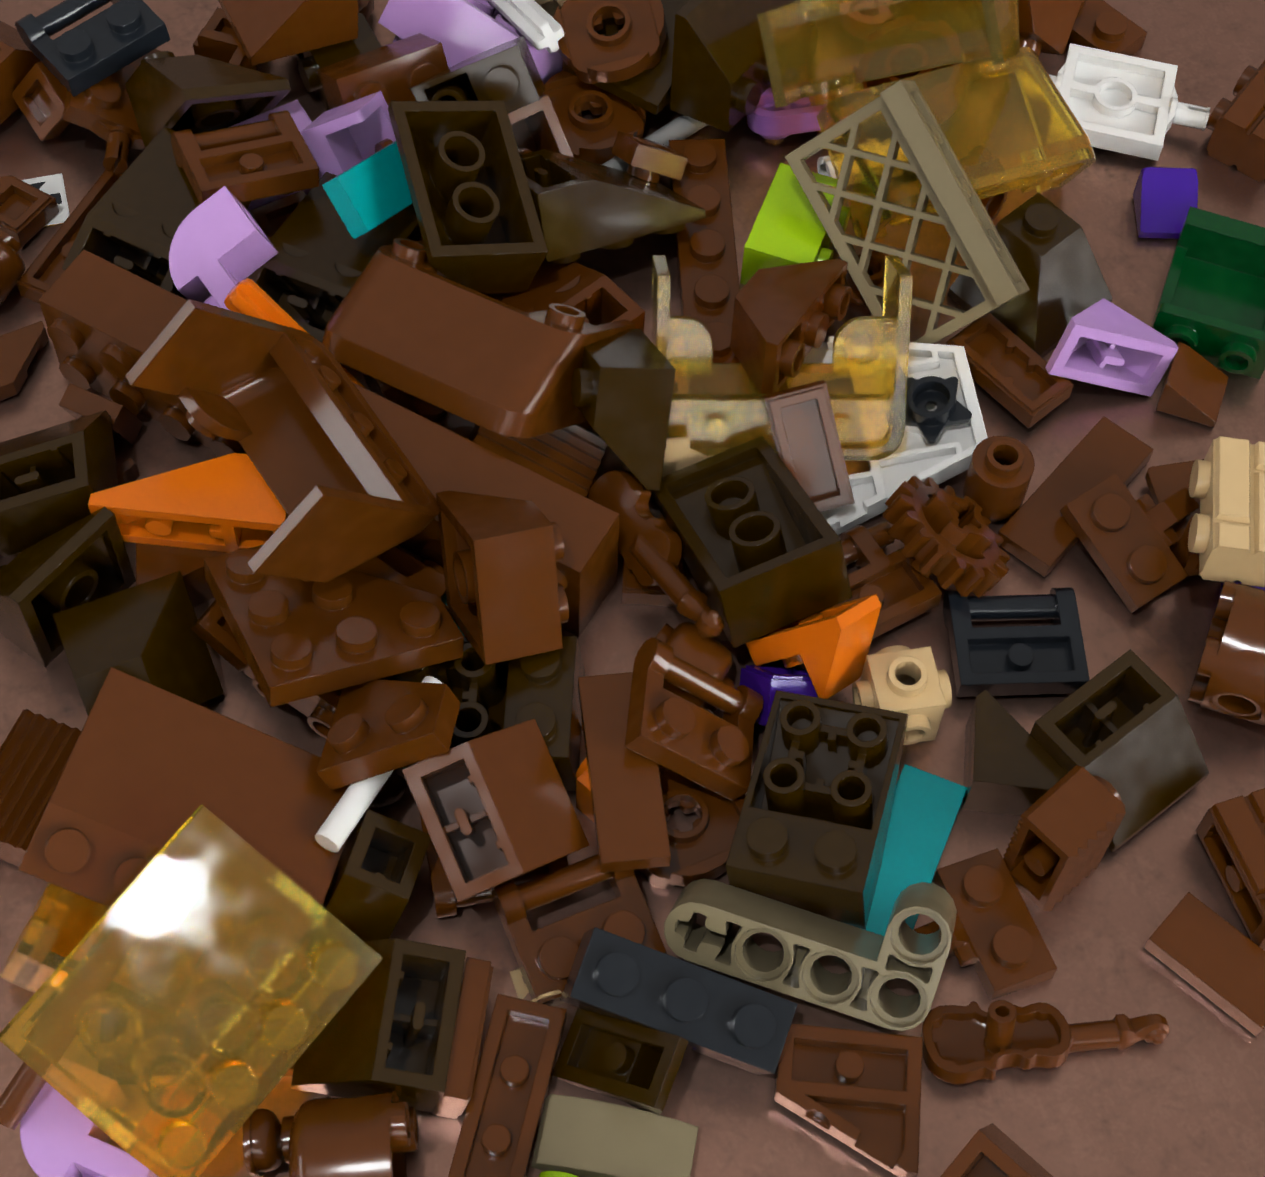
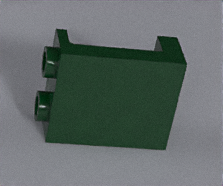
(1217, 292)

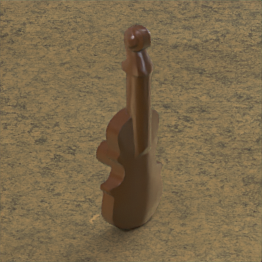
(652, 548)
(973, 1044)

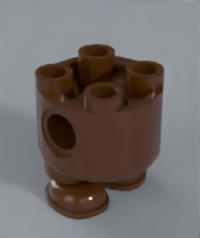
(1234, 656)
(334, 1138)

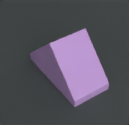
(1112, 350)

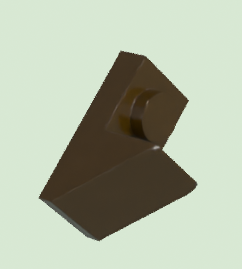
(620, 1060)

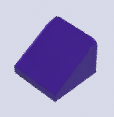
(1163, 200)
(772, 678)

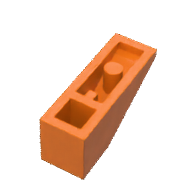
(199, 506)

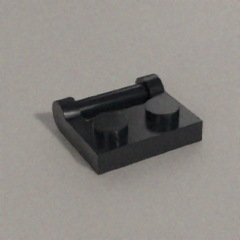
(95, 46)
(1016, 657)

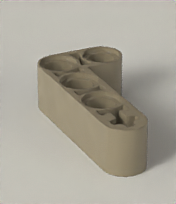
(809, 936)

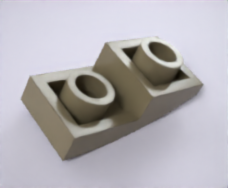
(611, 1140)

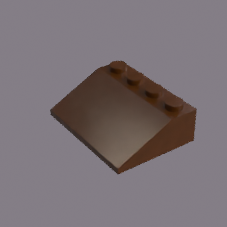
(144, 772)

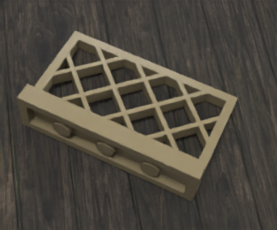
(941, 181)

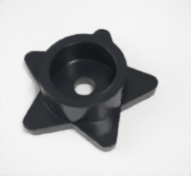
(937, 392)

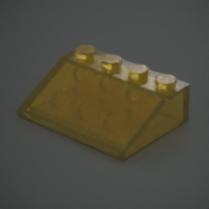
(190, 998)

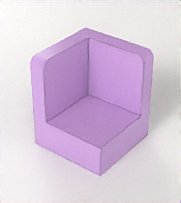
(348, 133)

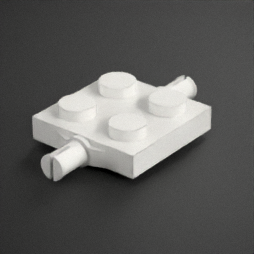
(1124, 100)

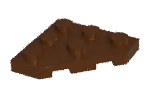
(331, 633)

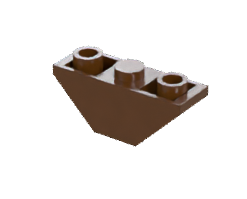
(785, 316)

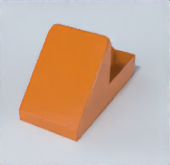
(828, 643)

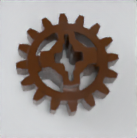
(946, 536)

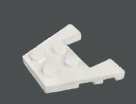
(914, 456)

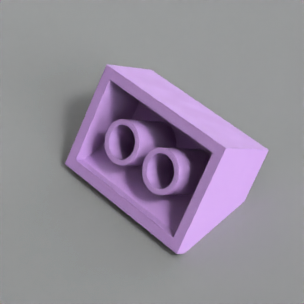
(462, 28)

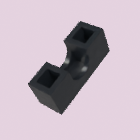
(679, 998)

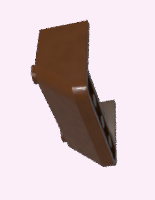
(462, 346)
(303, 430)

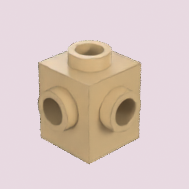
(906, 683)

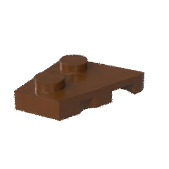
(386, 728)

